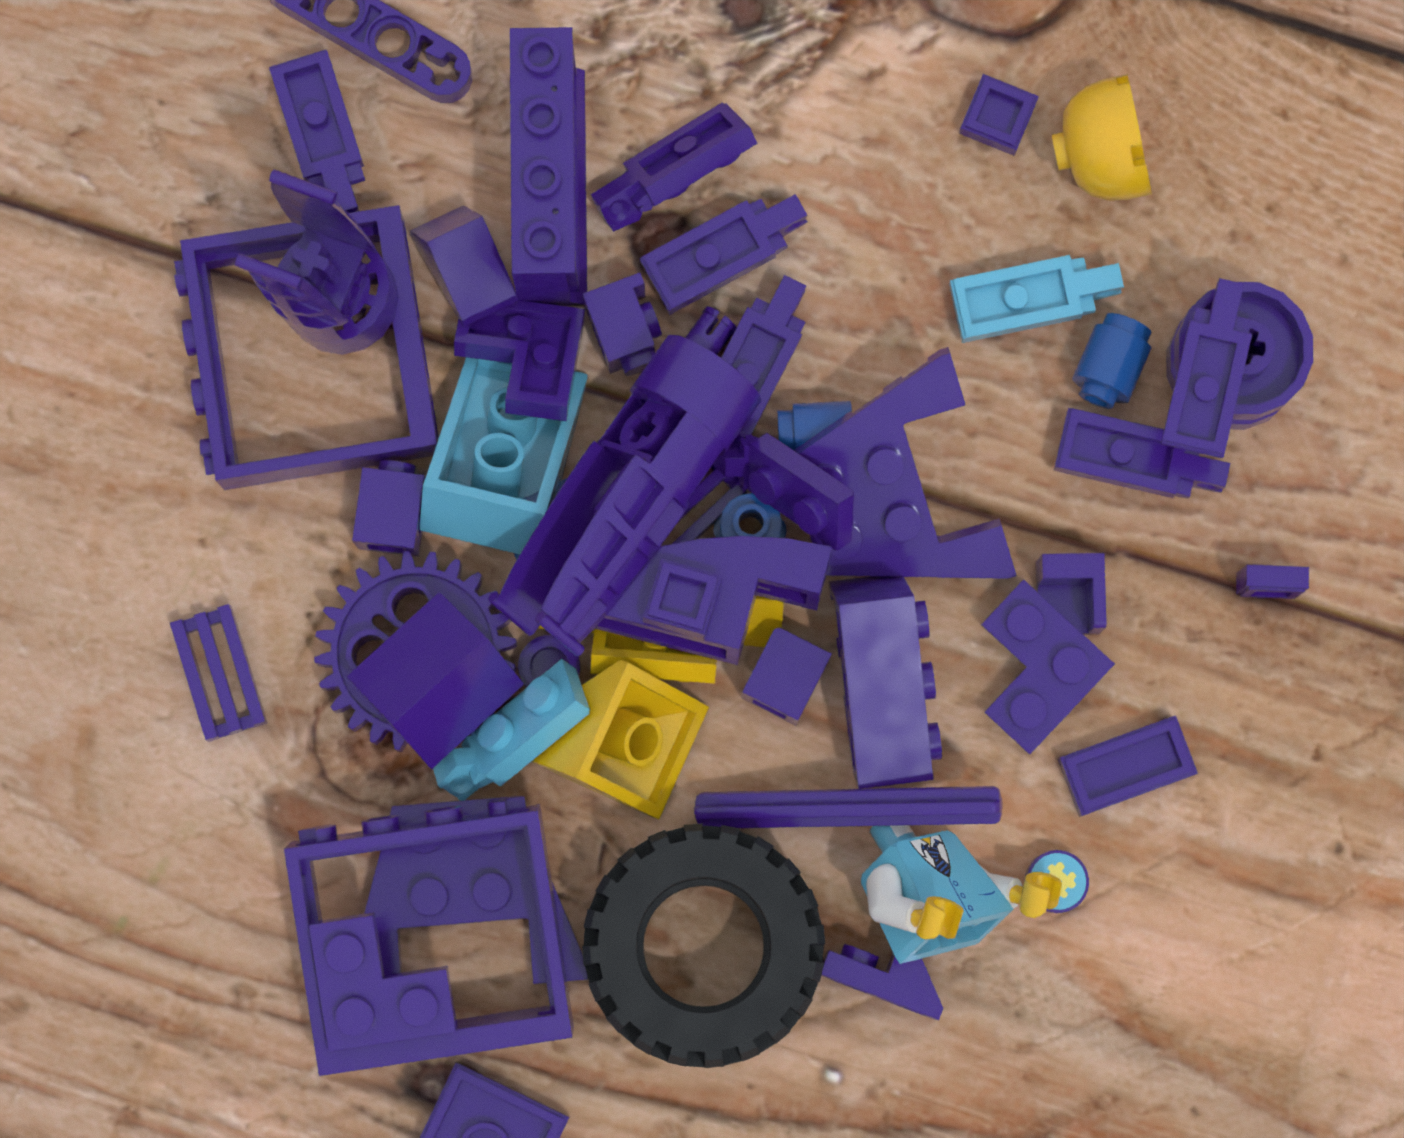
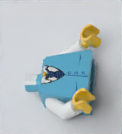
(938, 896)

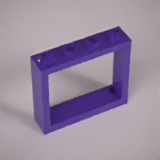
(211, 390)
(473, 1033)

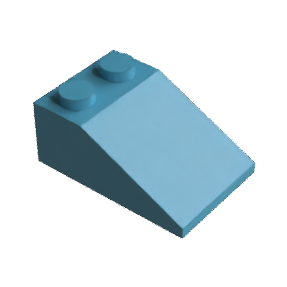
(494, 461)

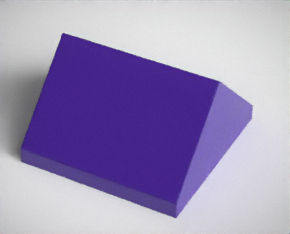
(435, 679)

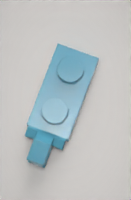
(1030, 296)
(515, 733)

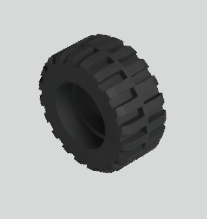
(789, 928)

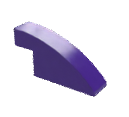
(749, 568)

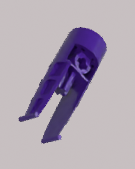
(322, 274)
(627, 492)

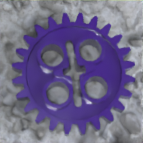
(380, 597)

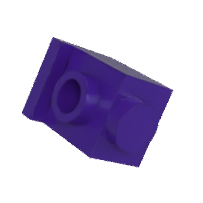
(622, 325)

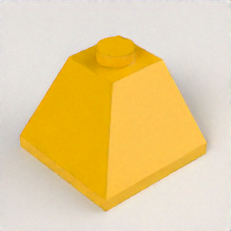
(630, 740)

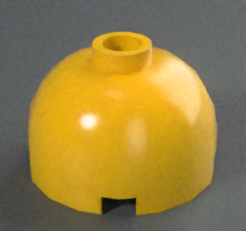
(1103, 141)

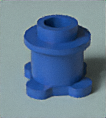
(749, 506)

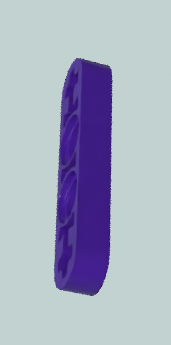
(362, 37)

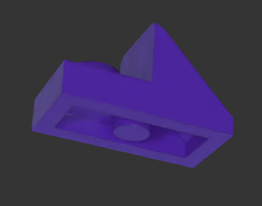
(902, 984)

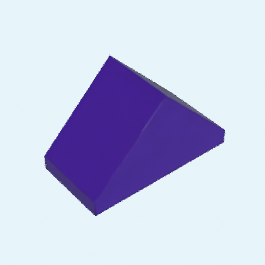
(465, 264)

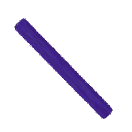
(850, 807)

